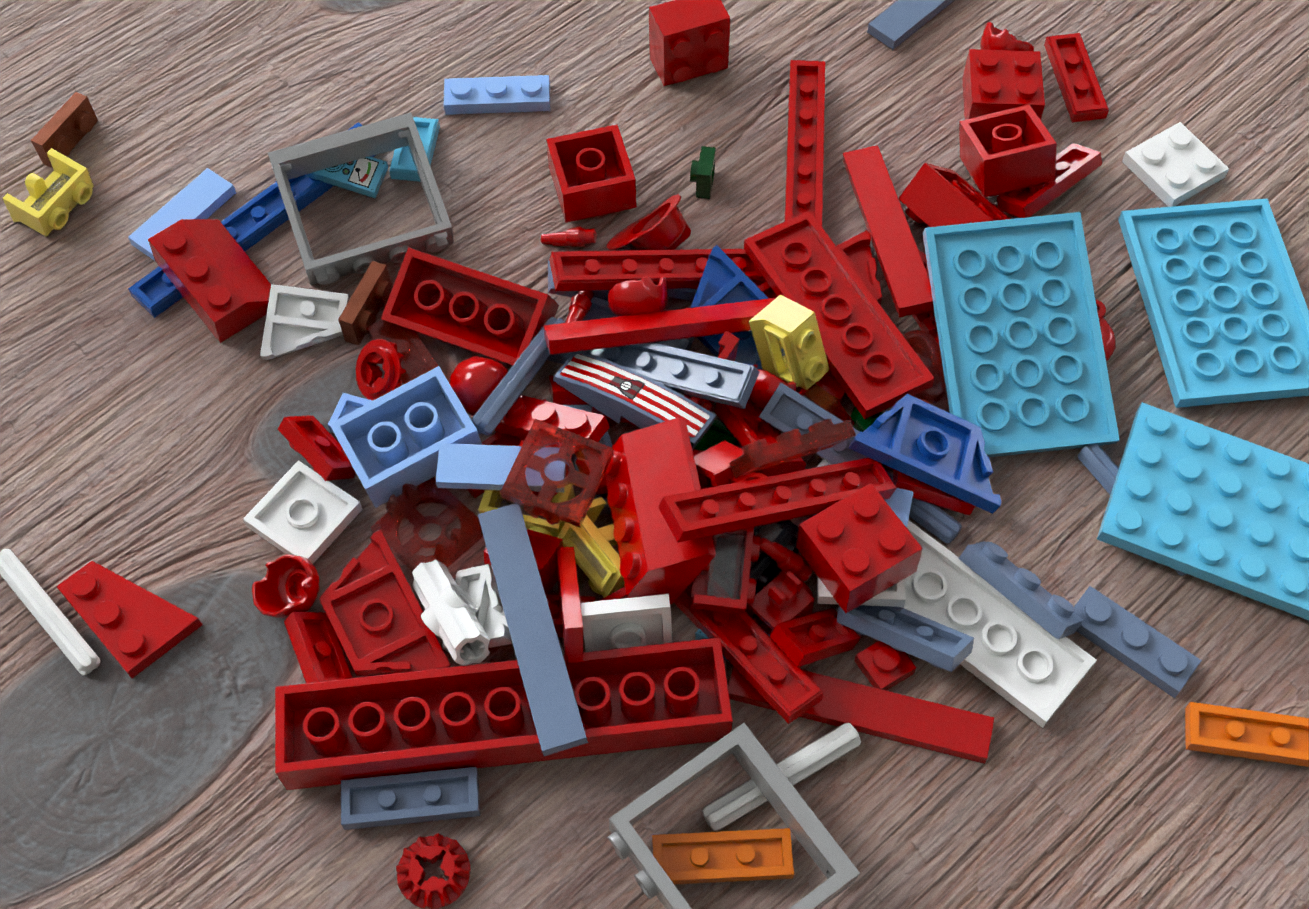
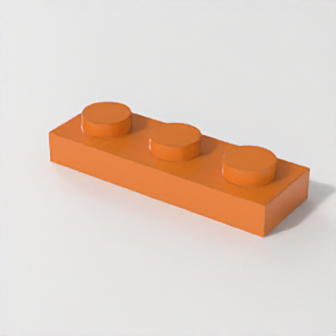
(1247, 734)
(725, 856)

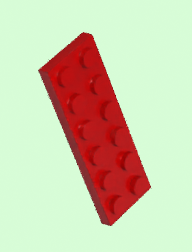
(857, 334)

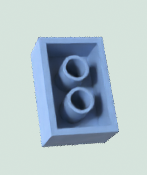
(401, 432)

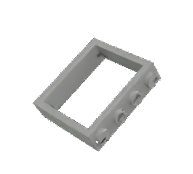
(344, 148)
(777, 790)

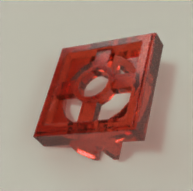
(571, 511)
(446, 550)

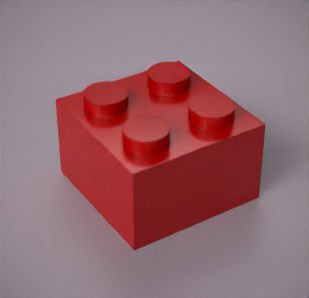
(688, 39)
(1002, 81)
(1007, 150)
(591, 173)
(858, 547)

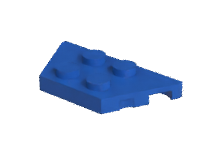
(723, 284)
(932, 449)

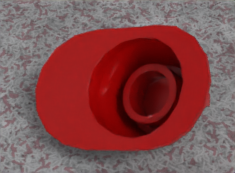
(658, 230)

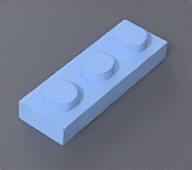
(496, 94)

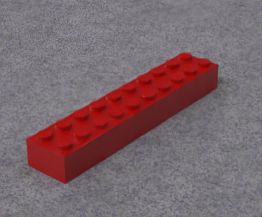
(484, 717)

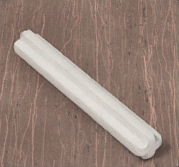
(47, 613)
(795, 768)

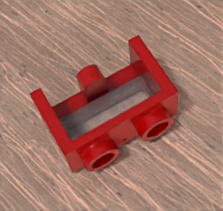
(725, 581)

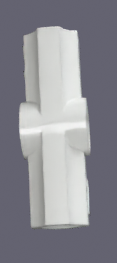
(450, 613)

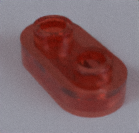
(927, 347)

